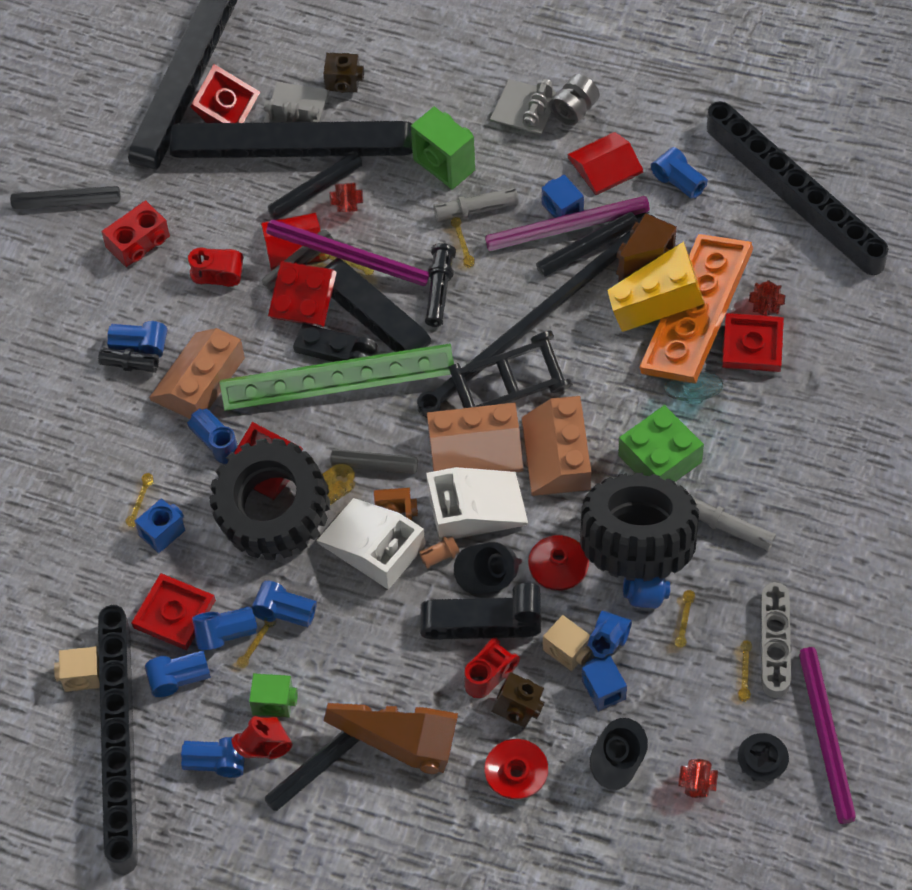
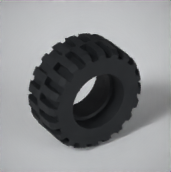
(249, 469)
(639, 526)

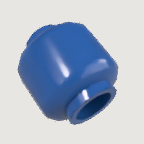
(646, 593)

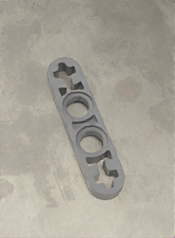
(775, 639)

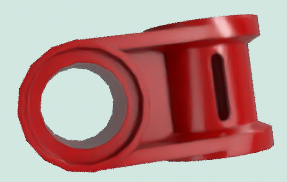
(218, 267)
(491, 663)
(262, 739)

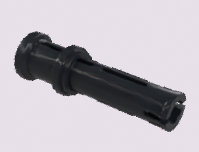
(440, 274)

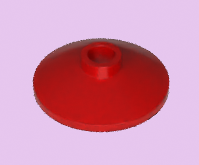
(558, 573)
(511, 756)

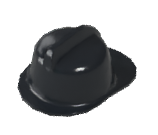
(486, 567)
(618, 753)

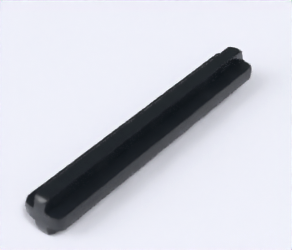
(314, 185)
(65, 197)
(586, 244)
(310, 770)

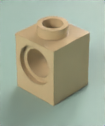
(567, 643)
(78, 669)

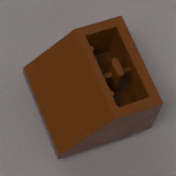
(646, 243)

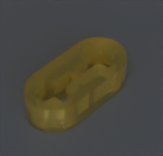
(339, 488)

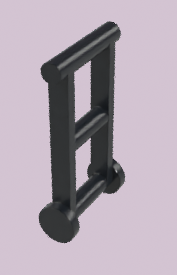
(539, 341)

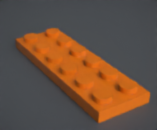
(686, 337)

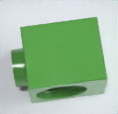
(272, 695)

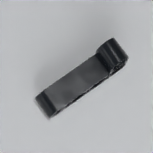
(484, 616)

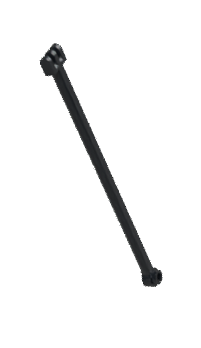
(527, 323)

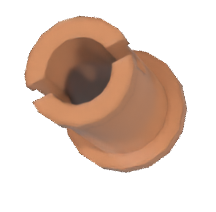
(439, 552)

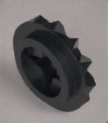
(756, 745)

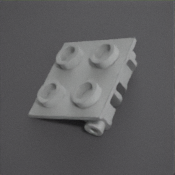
(295, 103)
(525, 106)

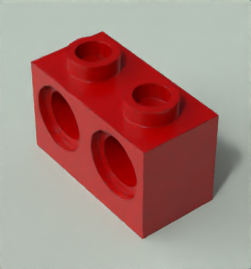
(136, 233)

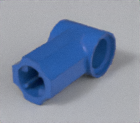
(674, 168)
(145, 339)
(213, 434)
(275, 602)
(215, 628)
(609, 633)
(168, 674)
(212, 757)

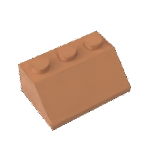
(197, 372)
(476, 438)
(557, 447)

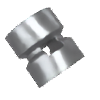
(574, 99)

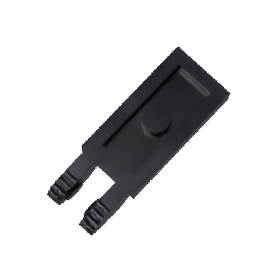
(331, 344)

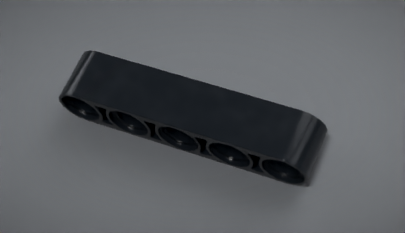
(375, 310)

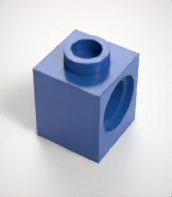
(562, 197)
(160, 536)
(604, 682)

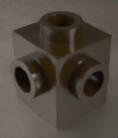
(342, 72)
(518, 700)

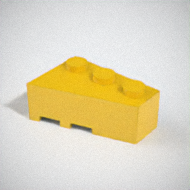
(656, 290)

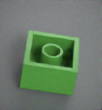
(443, 147)
(661, 446)

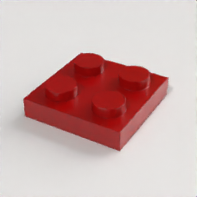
(302, 294)
(753, 342)
(170, 610)

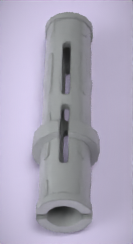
(467, 206)
(731, 524)

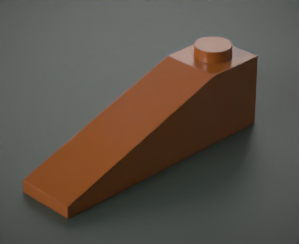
(413, 738)

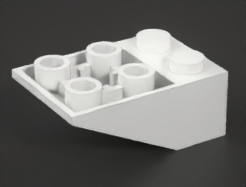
(474, 501)
(374, 540)

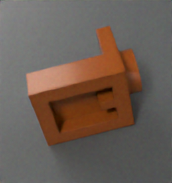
(397, 500)

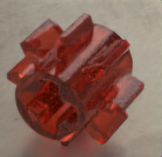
(346, 197)
(767, 298)
(698, 778)

